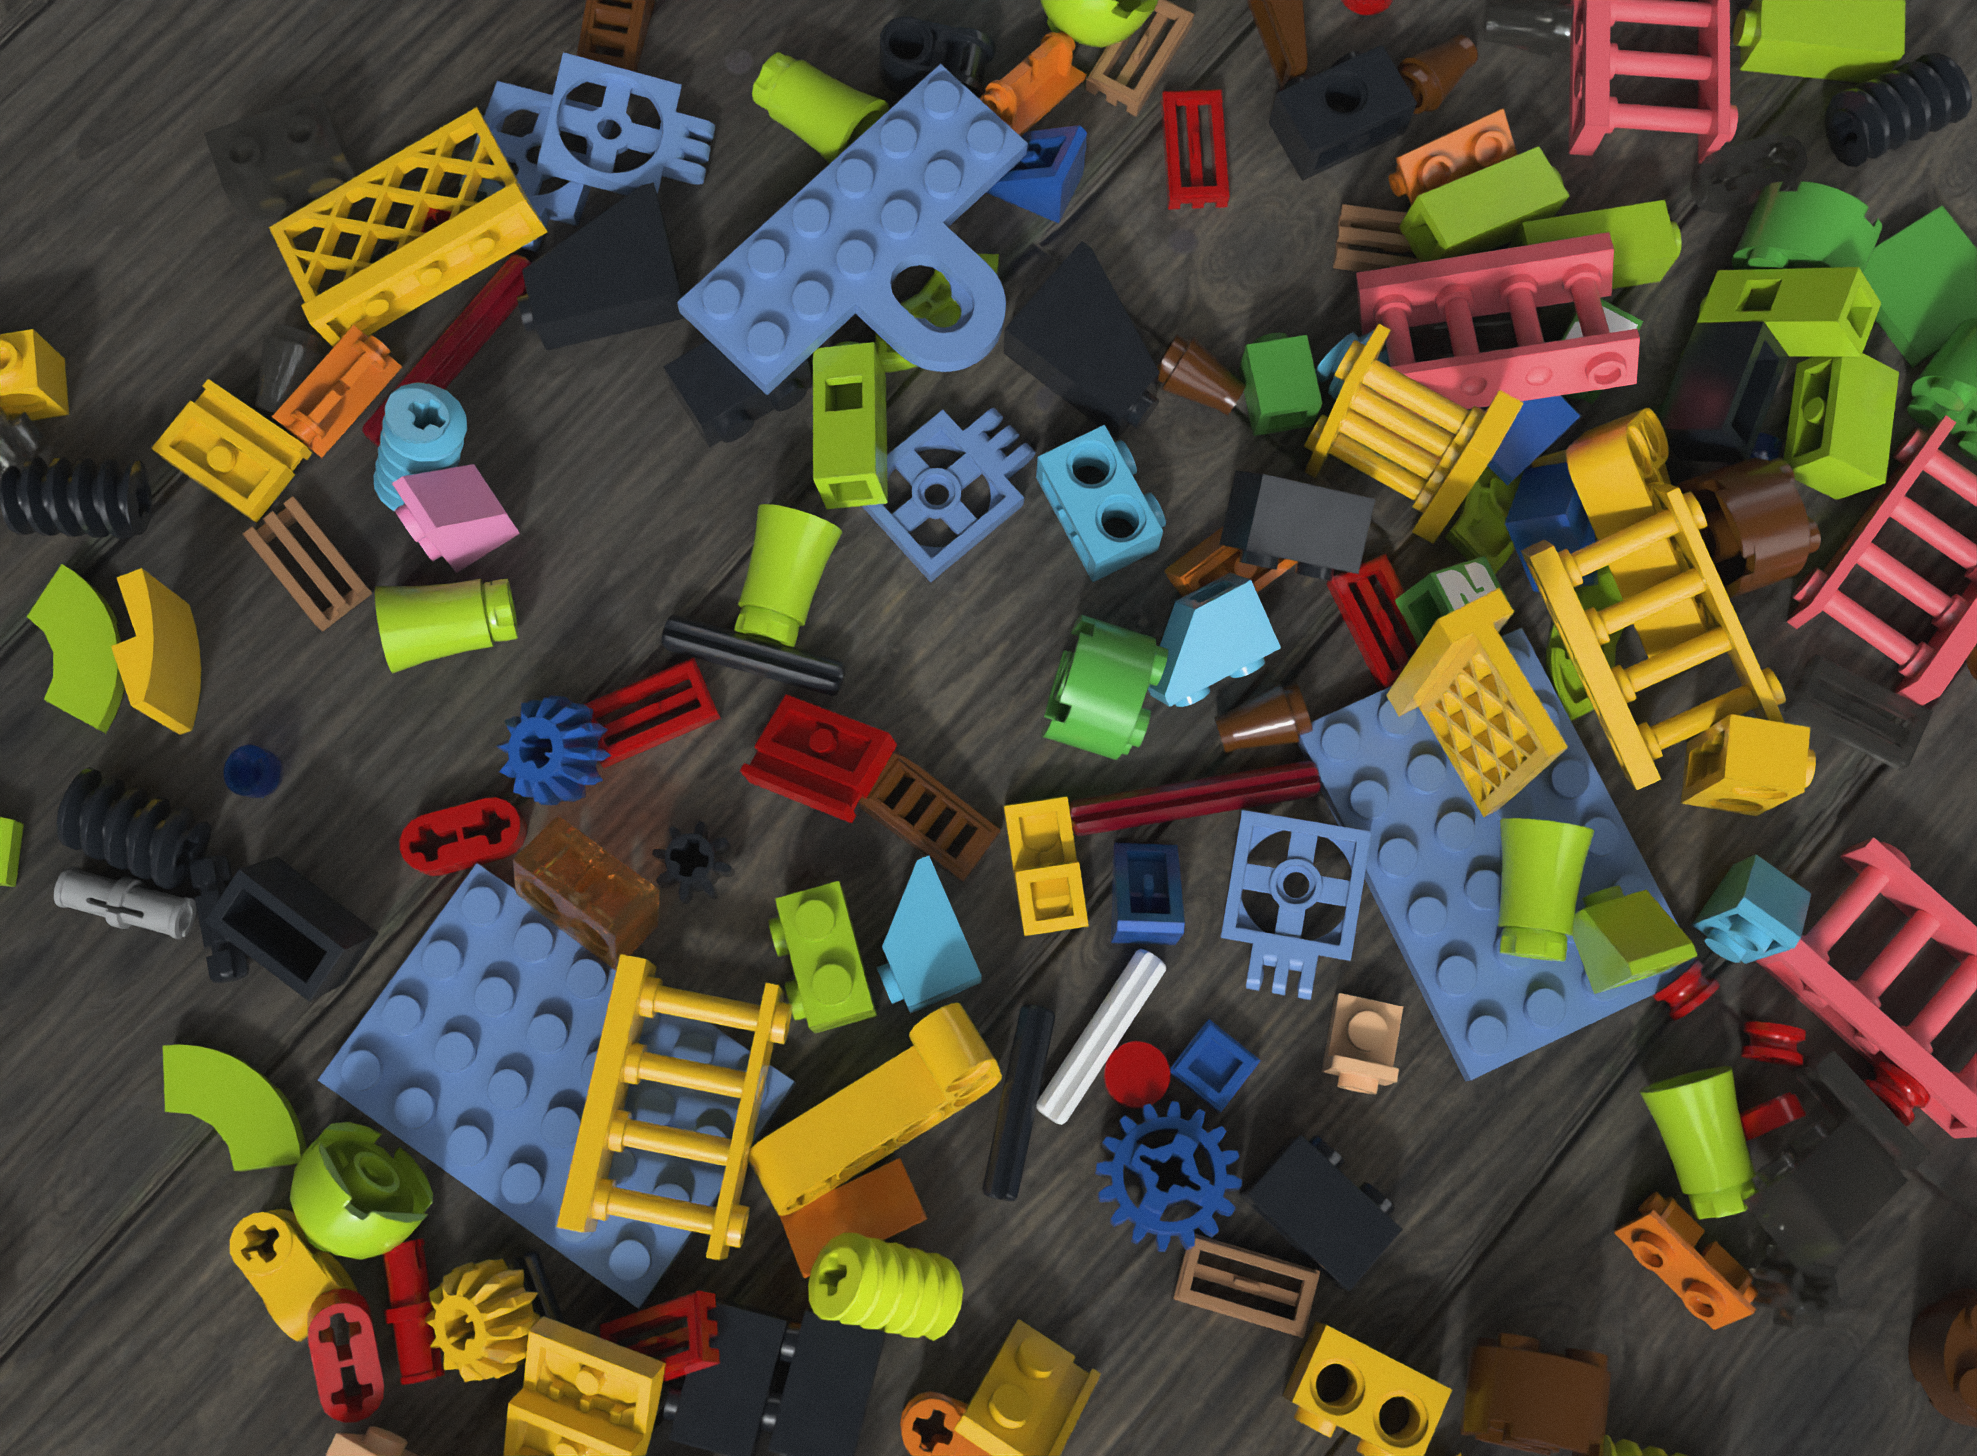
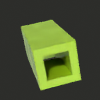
(1821, 38)
(1483, 207)
(1640, 233)
(1804, 308)
(849, 425)

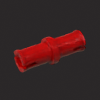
(409, 1305)

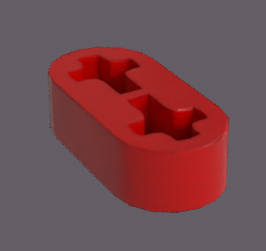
(460, 822)
(330, 1359)

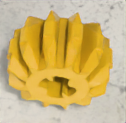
(482, 1319)

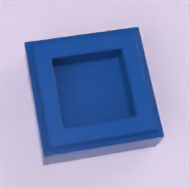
(1214, 1066)

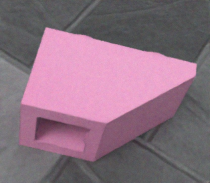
(453, 514)

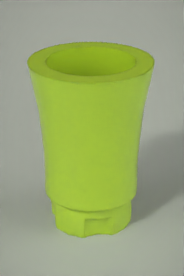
(815, 104)
(784, 572)
(443, 619)
(1540, 885)
(1704, 1139)

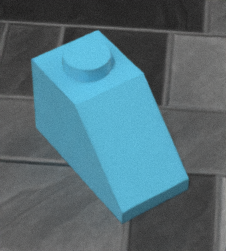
(926, 945)

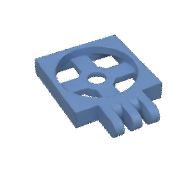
(667, 145)
(560, 205)
(979, 457)
(1285, 947)

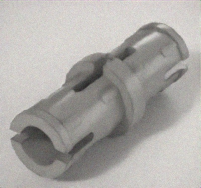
(125, 902)

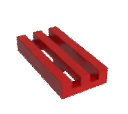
(1196, 193)
(1358, 625)
(665, 731)
(696, 1334)

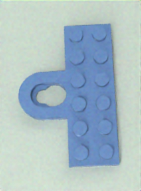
(859, 227)

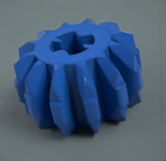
(553, 750)

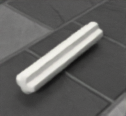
(1101, 1036)

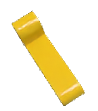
(1615, 479)
(877, 1112)

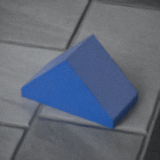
(1048, 172)
(1531, 434)
(1550, 511)
(1146, 894)

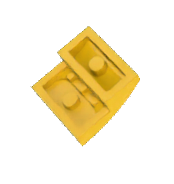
(163, 659)
(582, 1396)

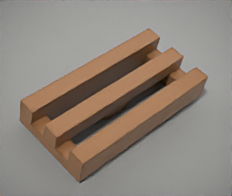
(1118, 89)
(1370, 219)
(278, 526)
(1302, 1301)

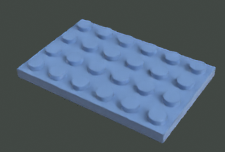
(1440, 871)
(488, 1067)

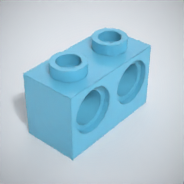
(1086, 507)

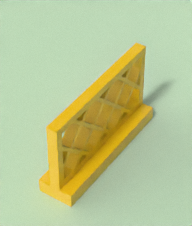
(422, 262)
(1479, 703)

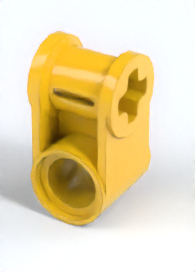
(289, 1276)

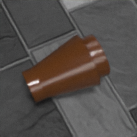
(1437, 71)
(1197, 375)
(1265, 720)

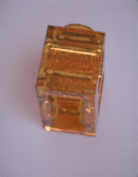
(586, 891)

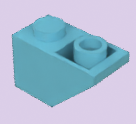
(1213, 636)
(1753, 912)

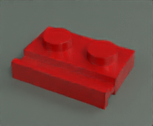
(819, 757)

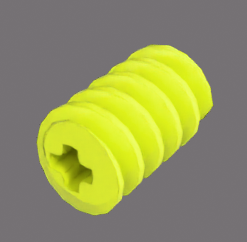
(885, 1287)

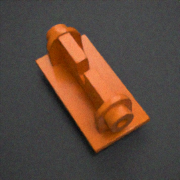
(1035, 83)
(1453, 156)
(337, 391)
(1708, 1283)

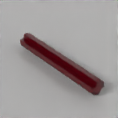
(464, 335)
(1194, 798)

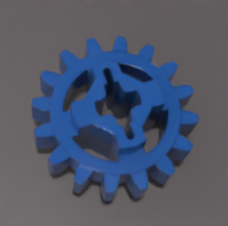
(1197, 1190)

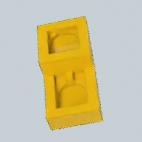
(1045, 865)

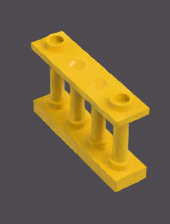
(1402, 446)
(1587, 630)
(609, 1128)

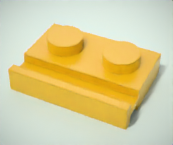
(232, 450)
(1027, 1397)

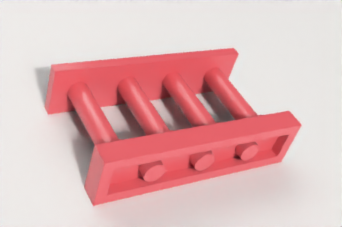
(1597, 61)
(1496, 283)
(1925, 666)
(1854, 1006)

